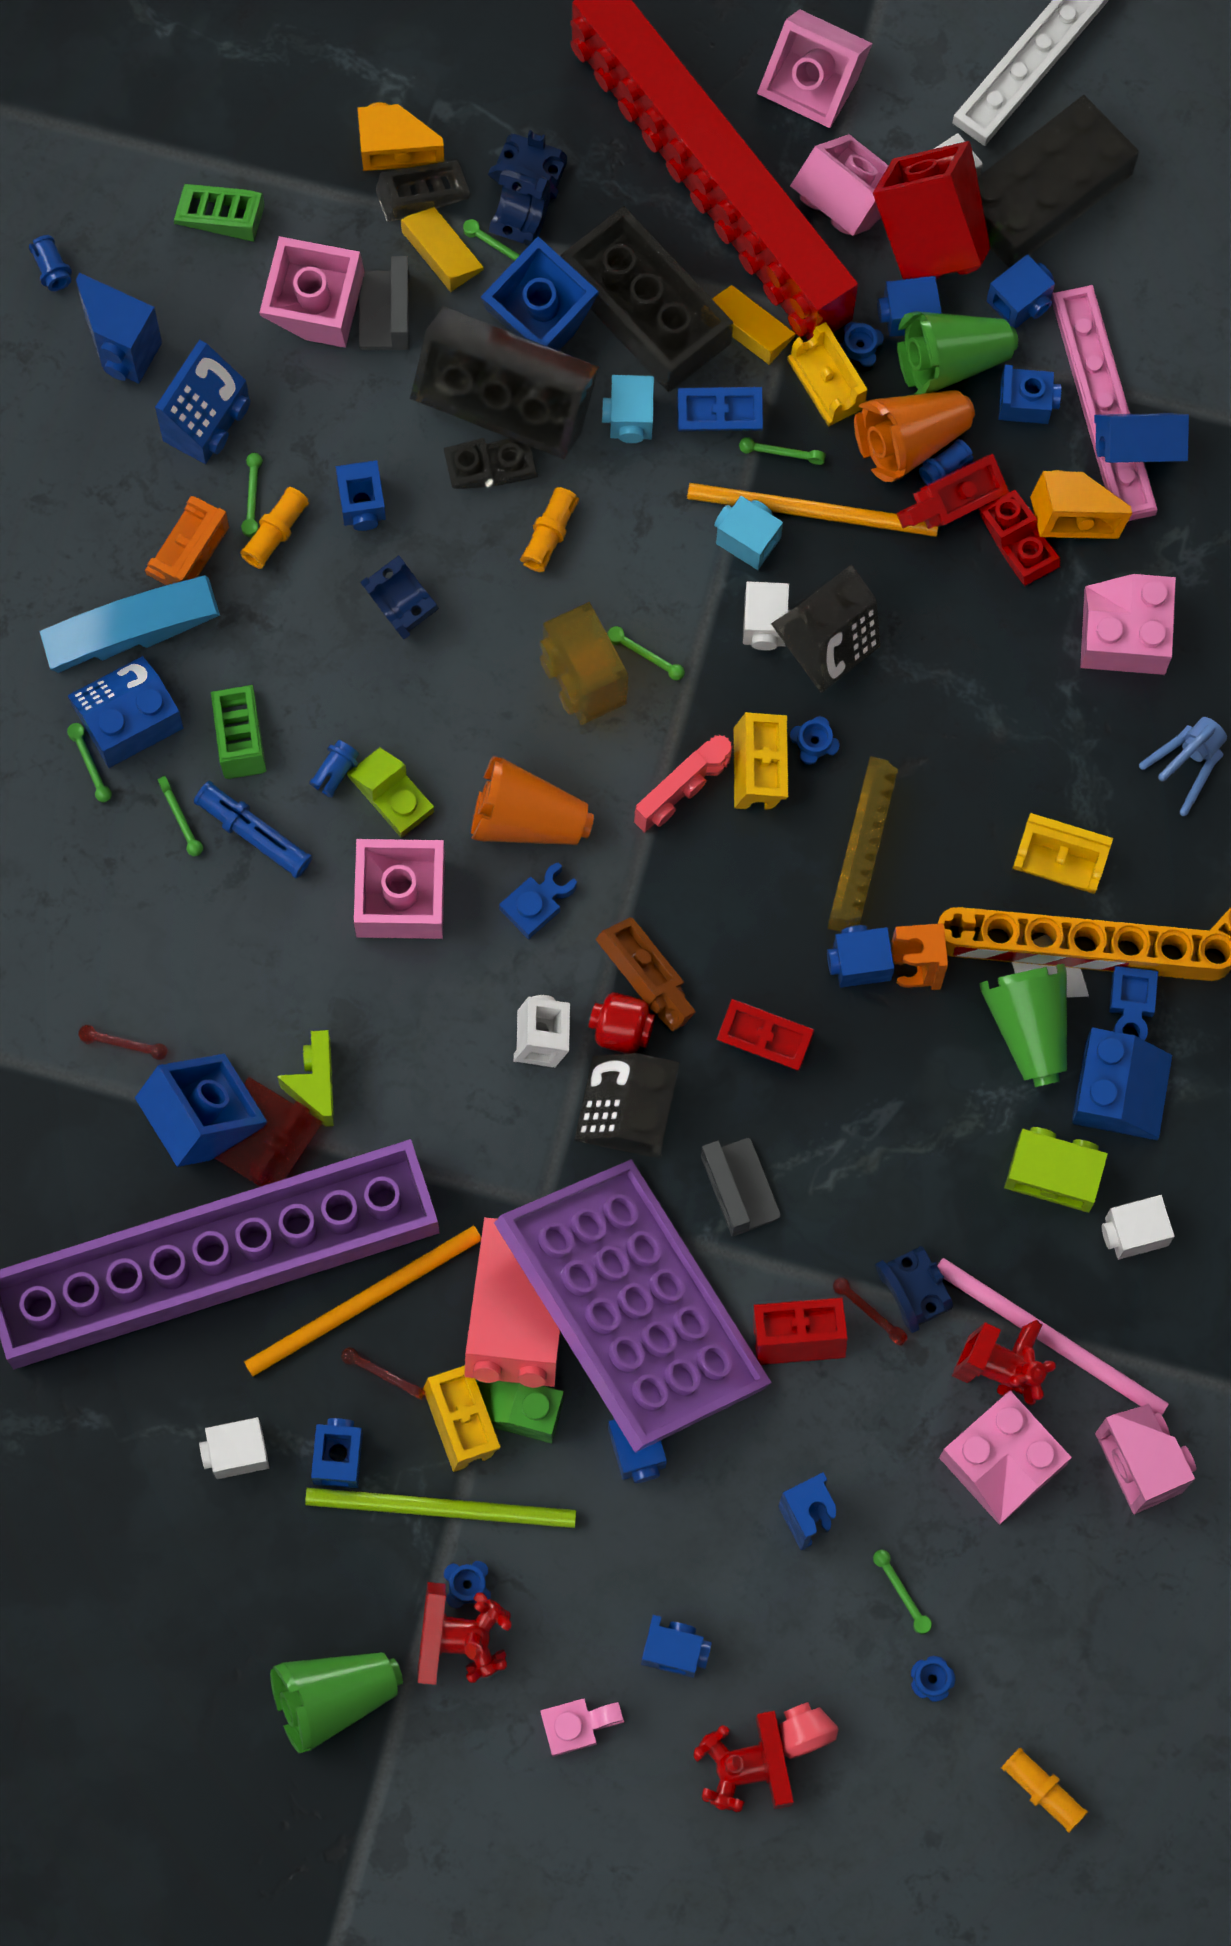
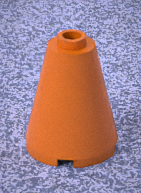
(910, 429)
(527, 809)

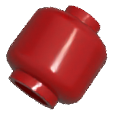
(622, 1023)

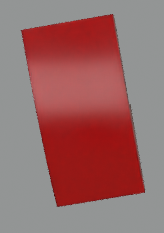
(1018, 538)

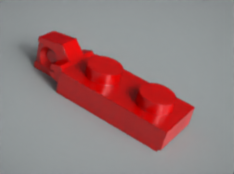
(956, 494)

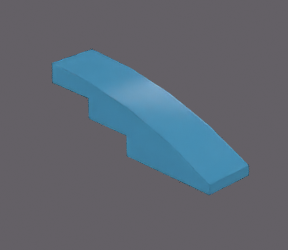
(130, 622)

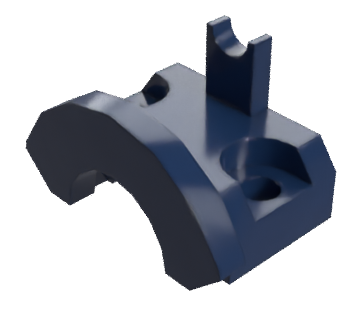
(532, 159)
(521, 207)
(400, 596)
(915, 1287)

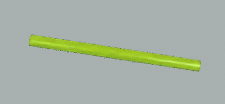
(440, 1507)

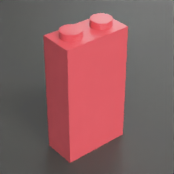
(509, 1325)

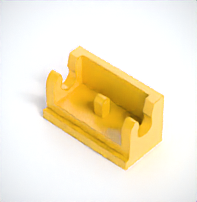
(827, 375)
(760, 760)
(1062, 853)
(461, 1417)

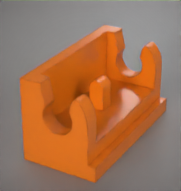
(189, 543)
(923, 948)

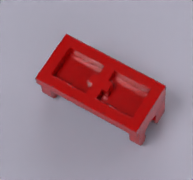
(765, 1034)
(800, 1331)

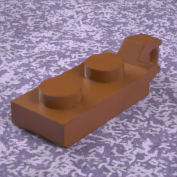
(647, 971)

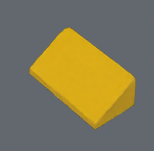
(441, 247)
(754, 325)

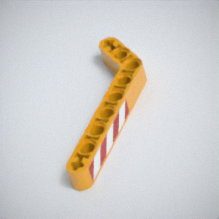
(1104, 935)

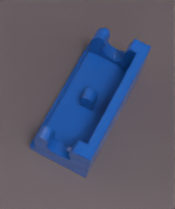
(720, 409)
(1142, 437)
(804, 1507)

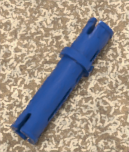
(239, 819)

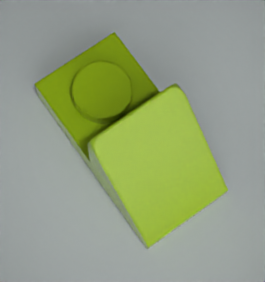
(390, 791)
(314, 1089)

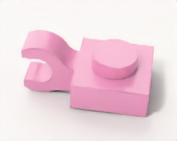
(573, 1726)

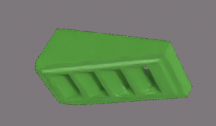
(230, 226)
(243, 757)

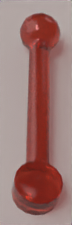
(88, 1035)
(842, 1287)
(350, 1356)

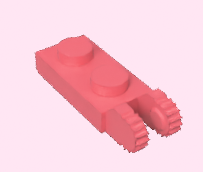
(683, 781)

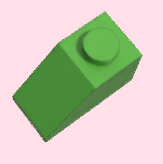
(523, 1408)

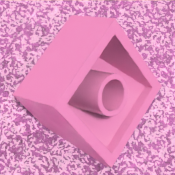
(814, 67)
(841, 183)

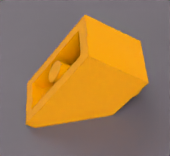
(396, 138)
(1077, 507)

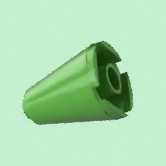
(951, 348)
(1033, 1021)
(331, 1694)

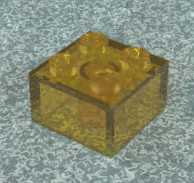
(584, 663)

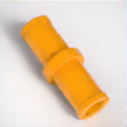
(274, 527)
(549, 529)
(1044, 1790)

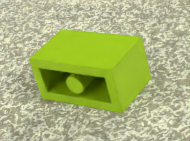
(1056, 1169)

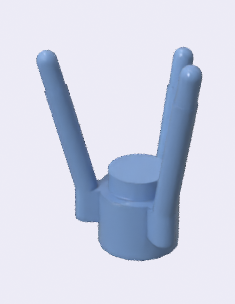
(1198, 743)

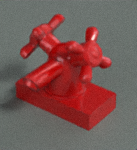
(1013, 1369)
(460, 1636)
(747, 1765)

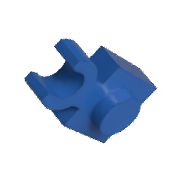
(534, 904)
(1133, 996)

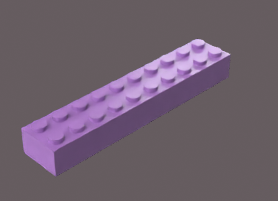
(213, 1253)

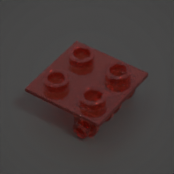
(276, 1147)

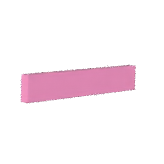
(1100, 390)

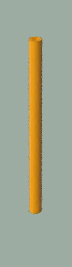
(807, 508)
(363, 1301)

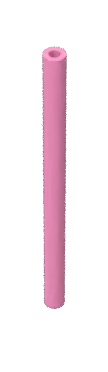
(1051, 1337)

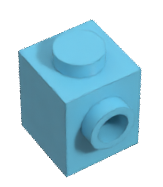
(630, 408)
(748, 531)

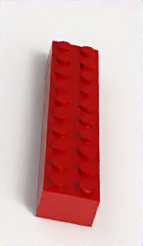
(714, 164)

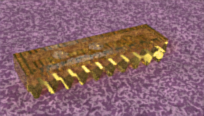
(863, 844)

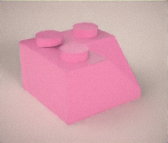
(313, 290)
(1129, 624)
(399, 888)
(1005, 1457)
(1145, 1457)

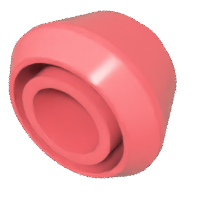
(806, 1730)

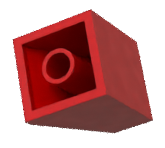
(934, 212)

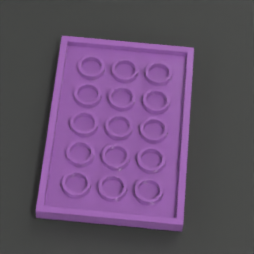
(632, 1304)

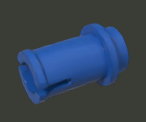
(54, 271)
(946, 462)
(335, 766)

